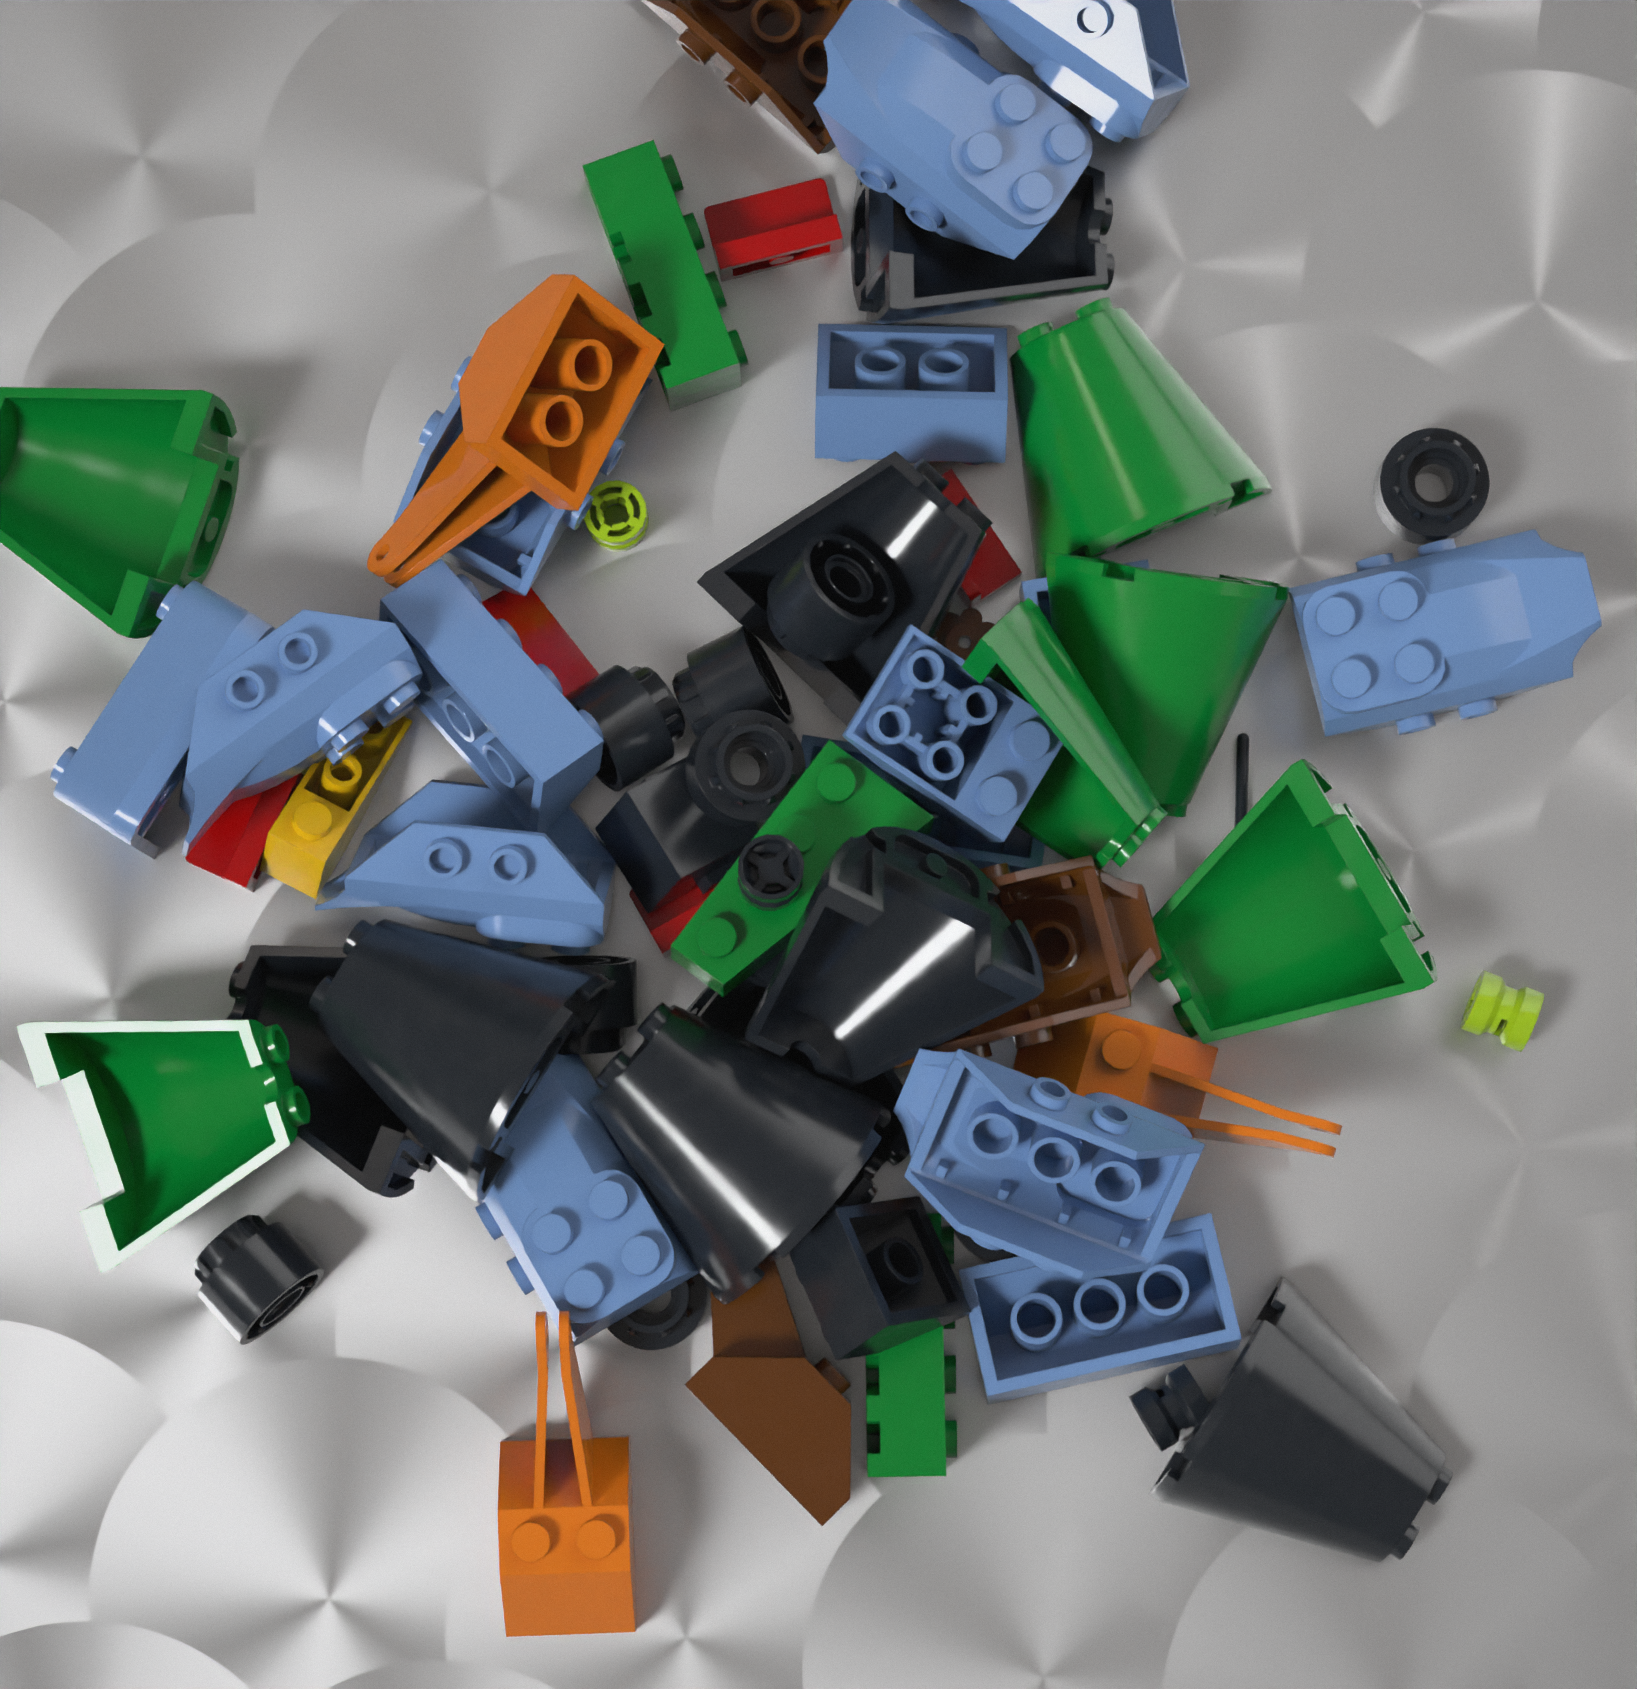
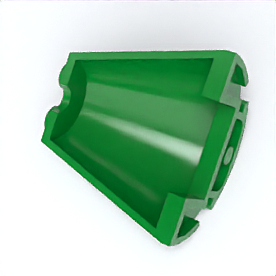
(1116, 439)
(116, 493)
(1162, 657)
(1093, 790)
(1288, 919)
(166, 1114)

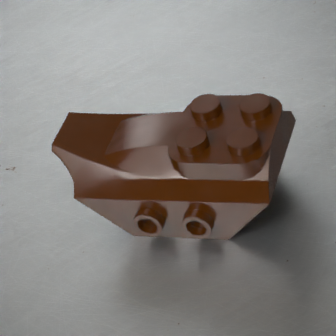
(766, 50)
(1090, 942)

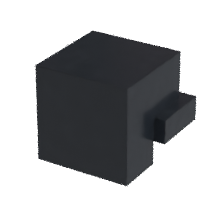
(667, 841)

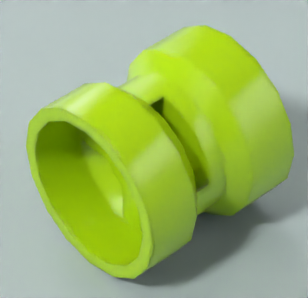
(621, 525)
(1502, 1011)

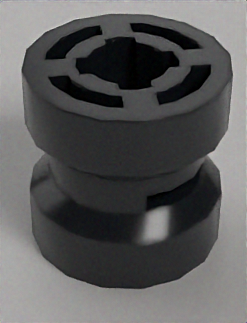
(774, 861)
(1170, 1408)

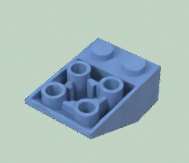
(953, 742)

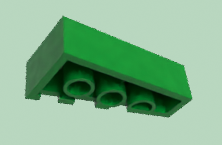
(664, 274)
(822, 811)
(907, 1399)

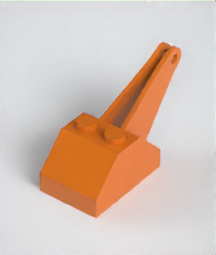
(535, 418)
(1158, 1073)
(566, 1517)

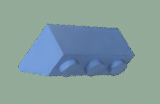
(911, 392)

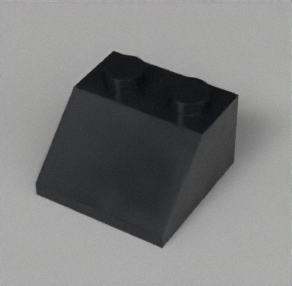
(877, 1276)

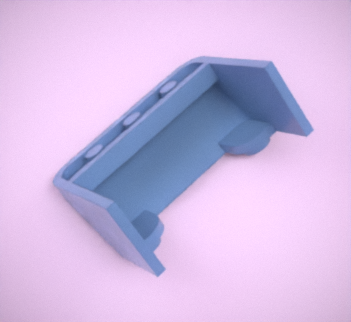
(145, 730)

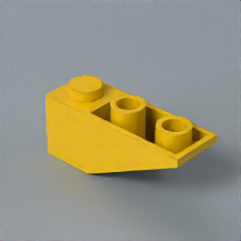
(328, 810)

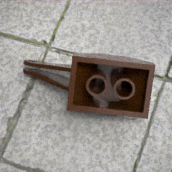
(777, 1398)

